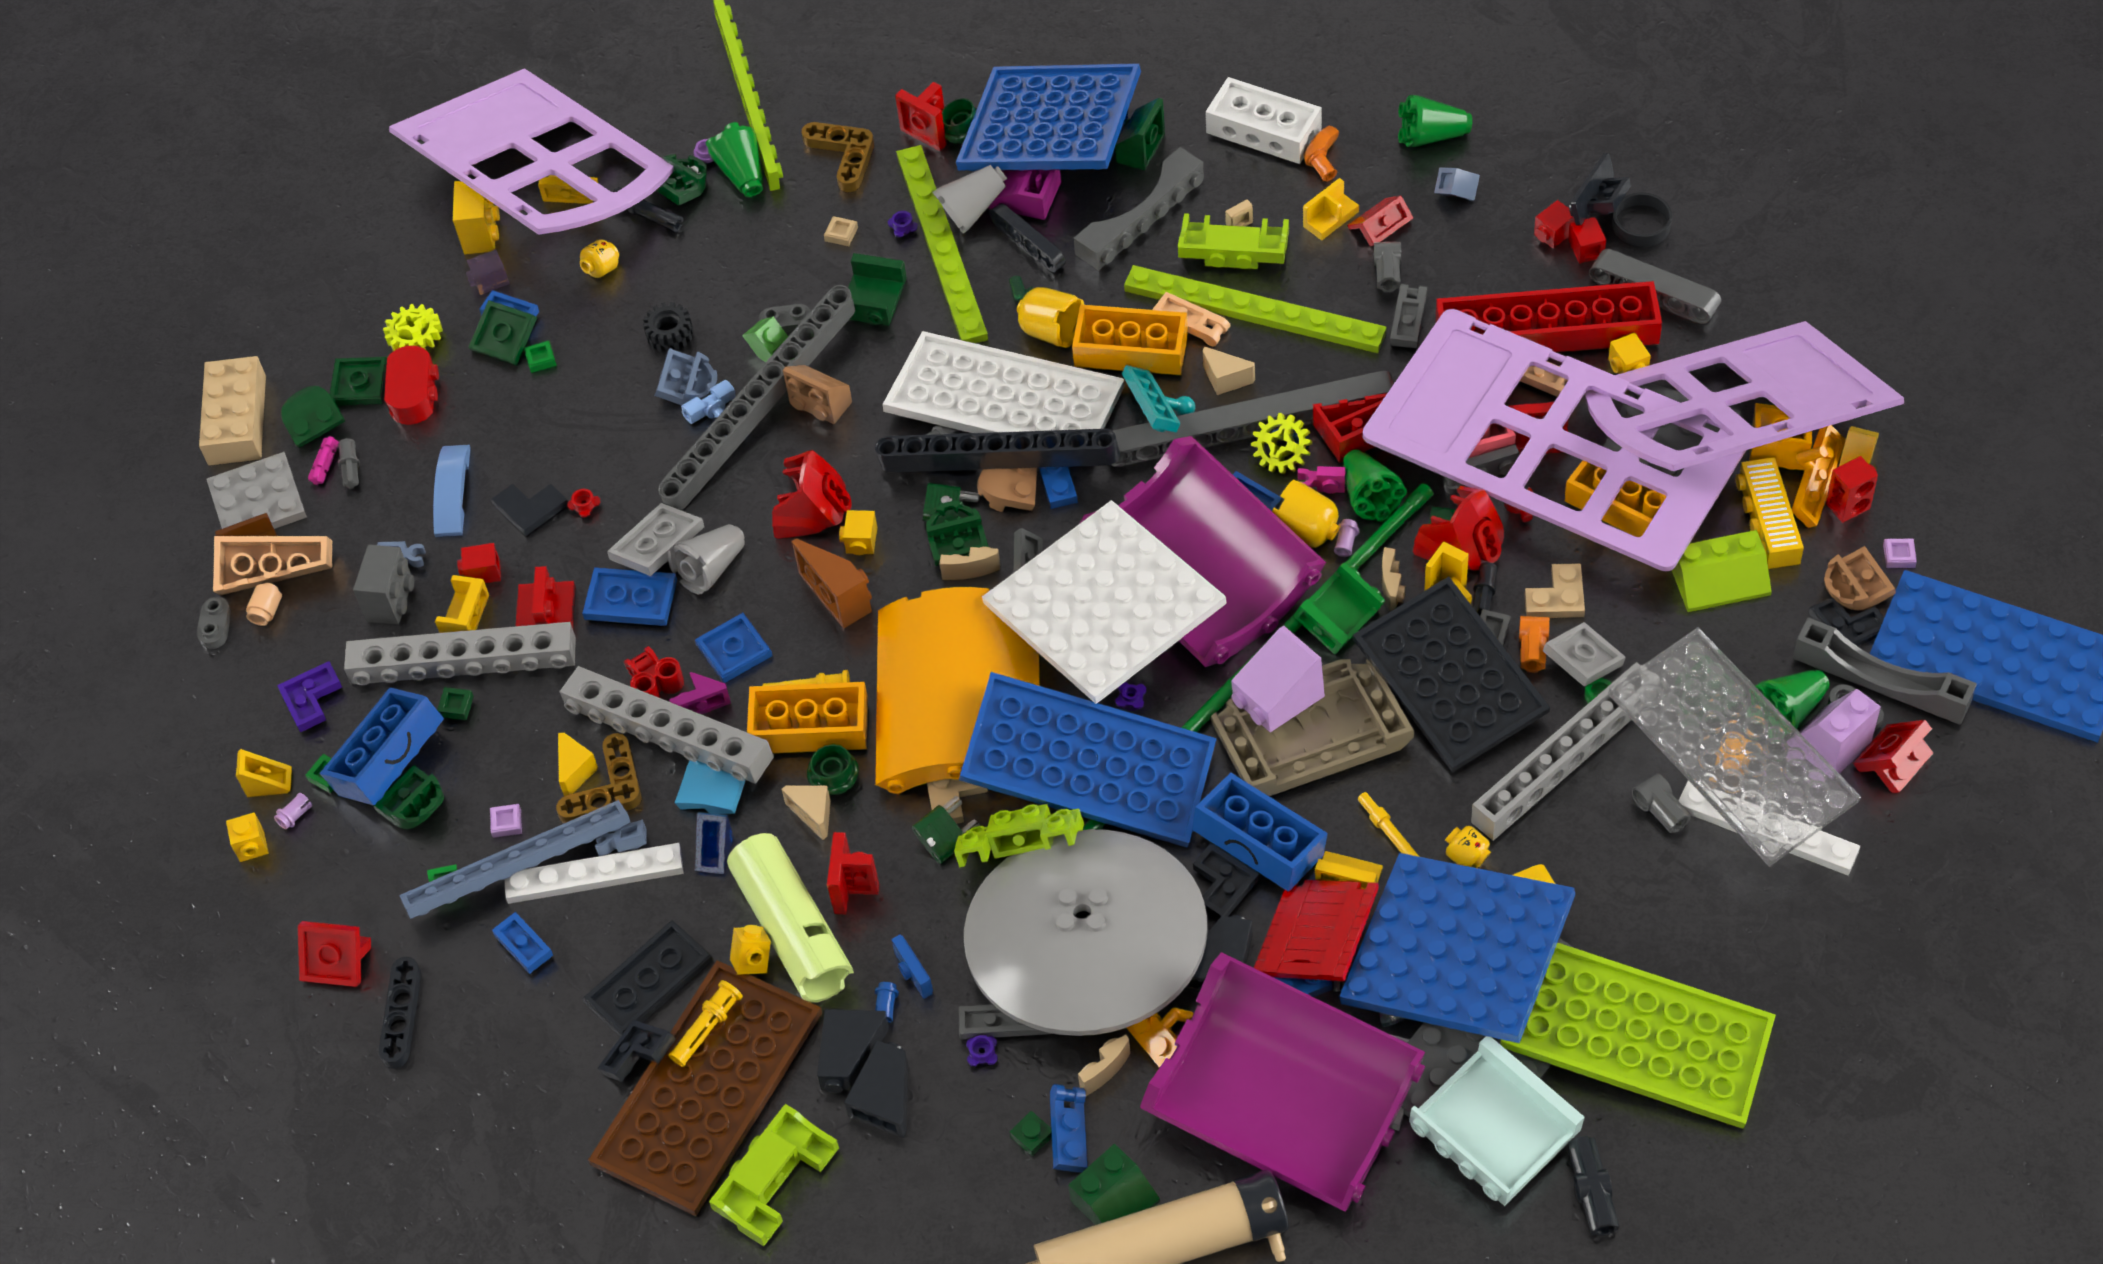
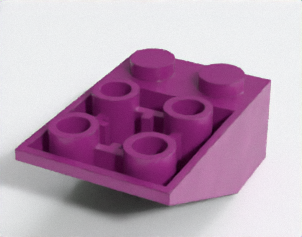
(1029, 191)

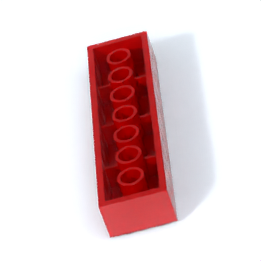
(1568, 316)

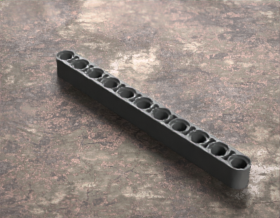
(753, 408)
(1240, 419)

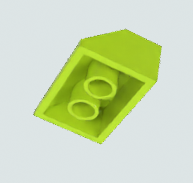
(1723, 571)

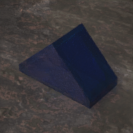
(713, 842)

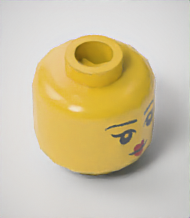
(599, 258)
(1467, 847)

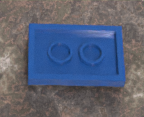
(629, 596)

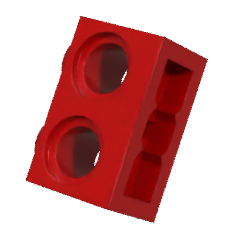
(1851, 488)

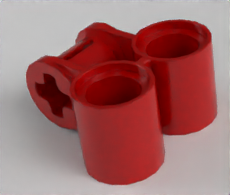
(652, 674)

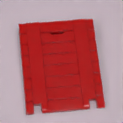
(1316, 930)

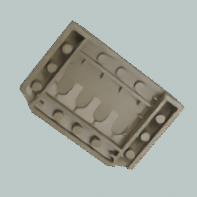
(1343, 729)

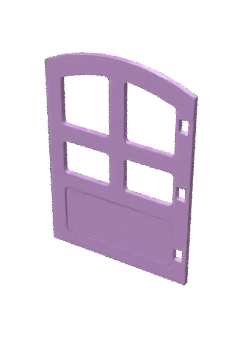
(508, 117)
(1788, 366)

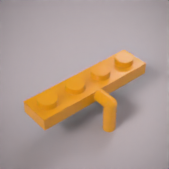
(1816, 478)
(1156, 1036)

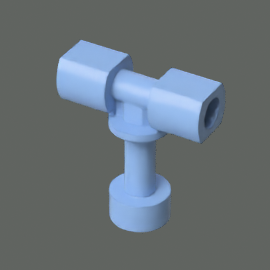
(711, 405)

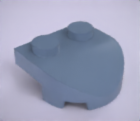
(685, 377)

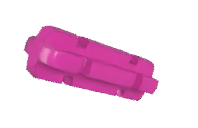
(323, 460)

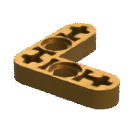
(814, 137)
(618, 785)

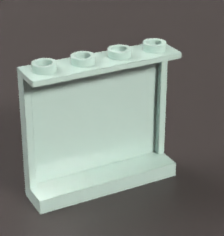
(1497, 1121)

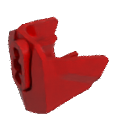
(818, 501)
(1470, 529)

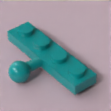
(1153, 402)

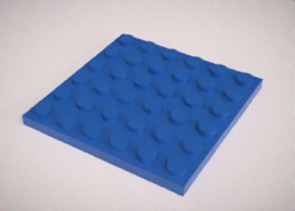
(1049, 117)
(1458, 947)

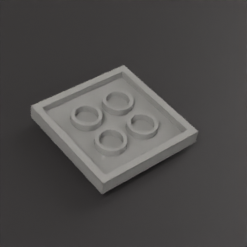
(256, 490)

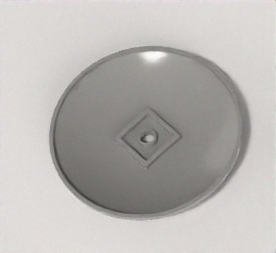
(1095, 970)

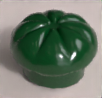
(957, 119)
(833, 768)

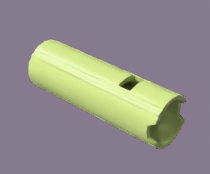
(789, 917)

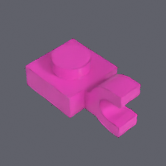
(1325, 479)

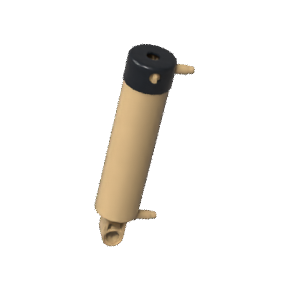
(1181, 1228)

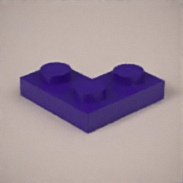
(303, 690)

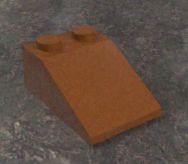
(834, 582)

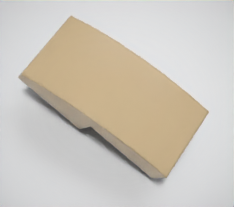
(978, 563)
(1391, 580)
(1112, 1057)

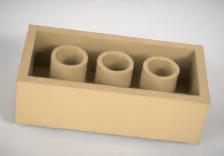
(232, 410)

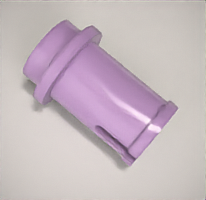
(1346, 536)
(291, 812)

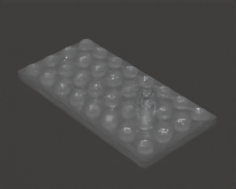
(1734, 746)

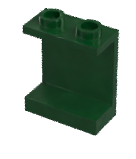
(876, 288)

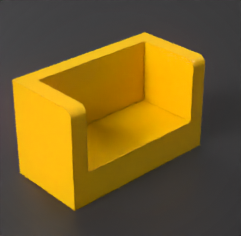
(465, 606)

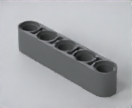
(1673, 292)

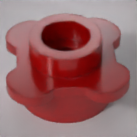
(583, 496)

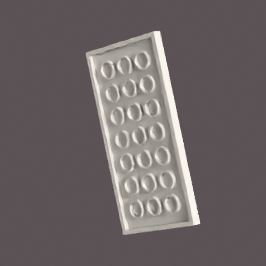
(998, 390)

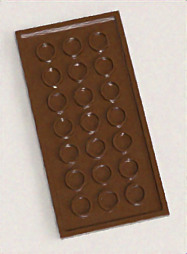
(692, 1118)

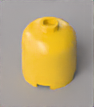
(1049, 315)
(1308, 514)

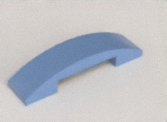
(449, 490)

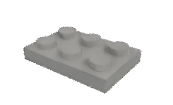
(648, 543)

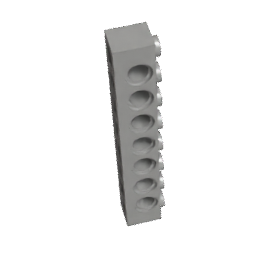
(460, 653)
(666, 725)
(1549, 763)

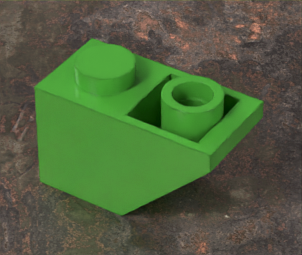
(765, 337)

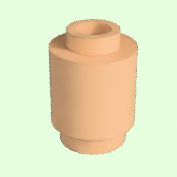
(263, 604)

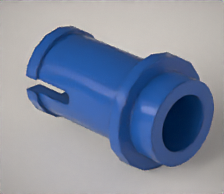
(886, 995)

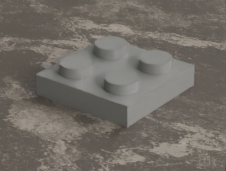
(1584, 654)

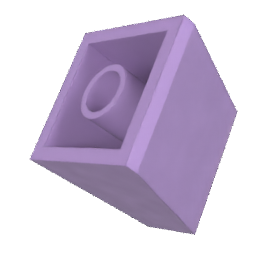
(1279, 681)
(1843, 729)

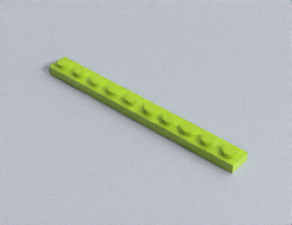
(749, 98)
(942, 246)
(1258, 309)

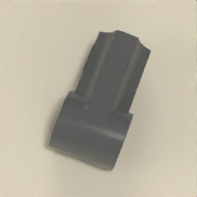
(1387, 262)
(1657, 797)

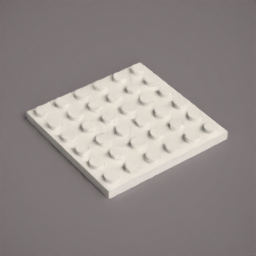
(1104, 601)

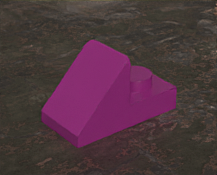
(705, 697)

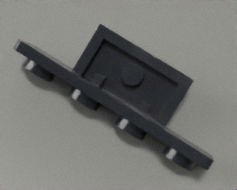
(1599, 191)

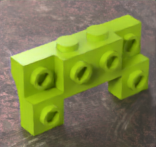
(1233, 245)
(1019, 832)
(766, 1167)

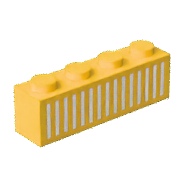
(1770, 512)

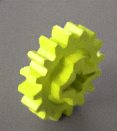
(413, 328)
(1278, 453)

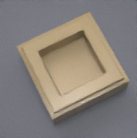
(1240, 214)
(840, 231)

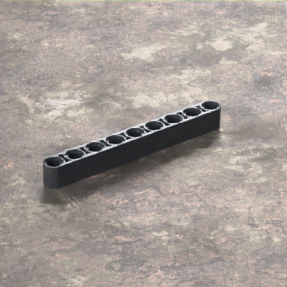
(998, 450)

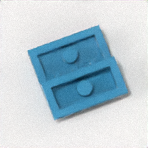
(709, 789)

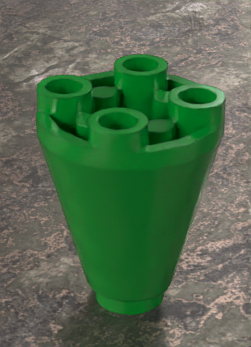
(1430, 121)
(738, 157)
(1371, 486)
(1795, 694)

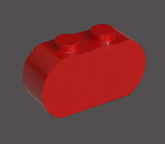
(410, 384)

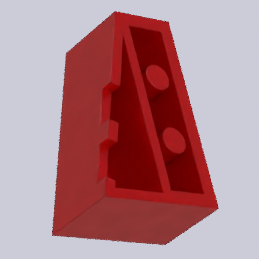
(1343, 424)

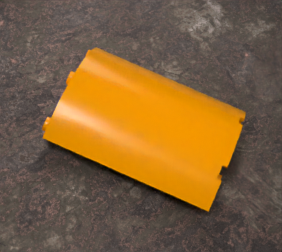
(933, 679)

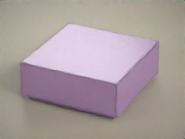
(1899, 553)
(505, 820)

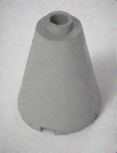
(971, 195)
(705, 557)

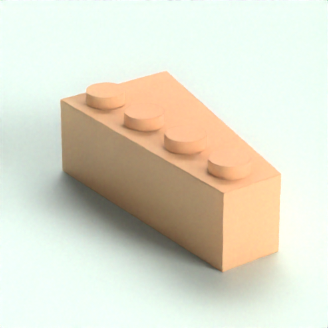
(256, 560)

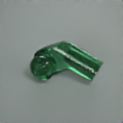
(1018, 288)

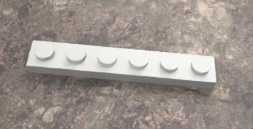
(1819, 848)
(594, 873)

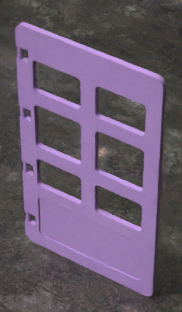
(1461, 387)

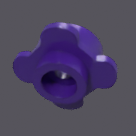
(902, 223)
(1134, 702)
(982, 1042)

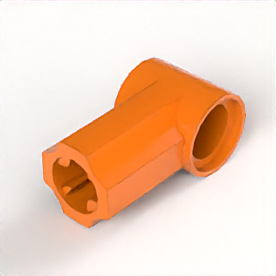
(1533, 637)

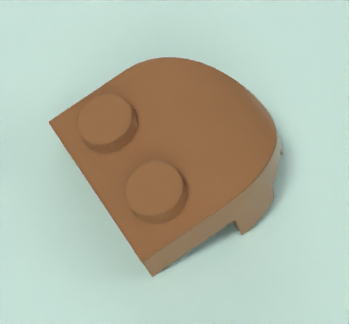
(1008, 487)
(1857, 580)

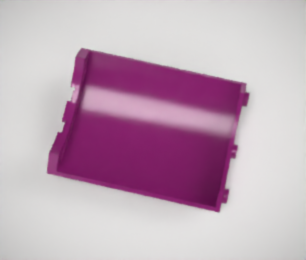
(1227, 540)
(1284, 1082)

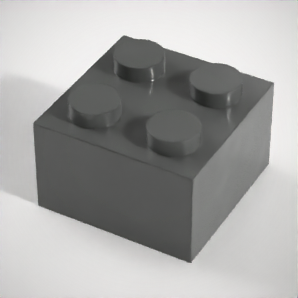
(383, 584)

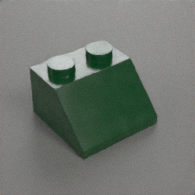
(1141, 135)
(1112, 1188)

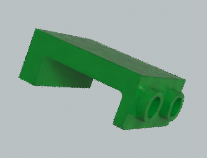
(1339, 608)

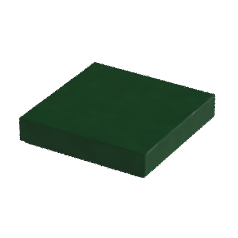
(502, 332)
(359, 381)

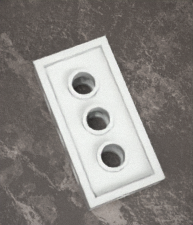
(1263, 120)

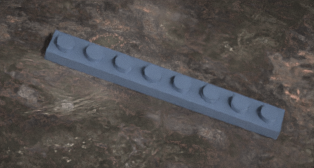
(514, 859)

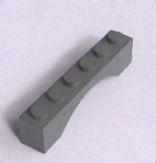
(1105, 239)
(1935, 693)

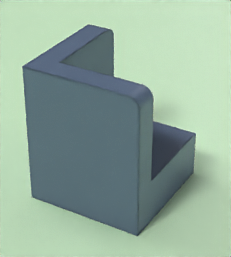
(1456, 183)

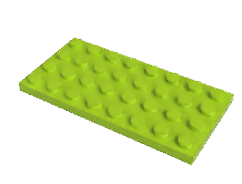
(1647, 1035)

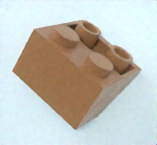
(816, 393)

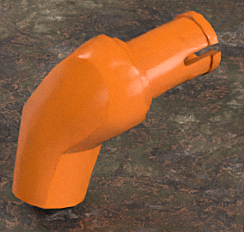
(1317, 150)

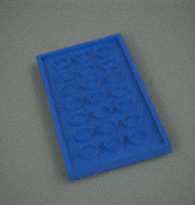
(2013, 654)
(1088, 758)

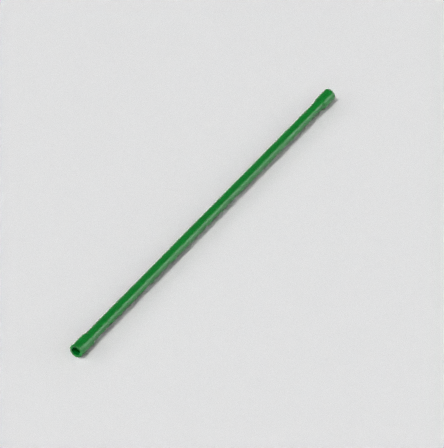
(1411, 505)

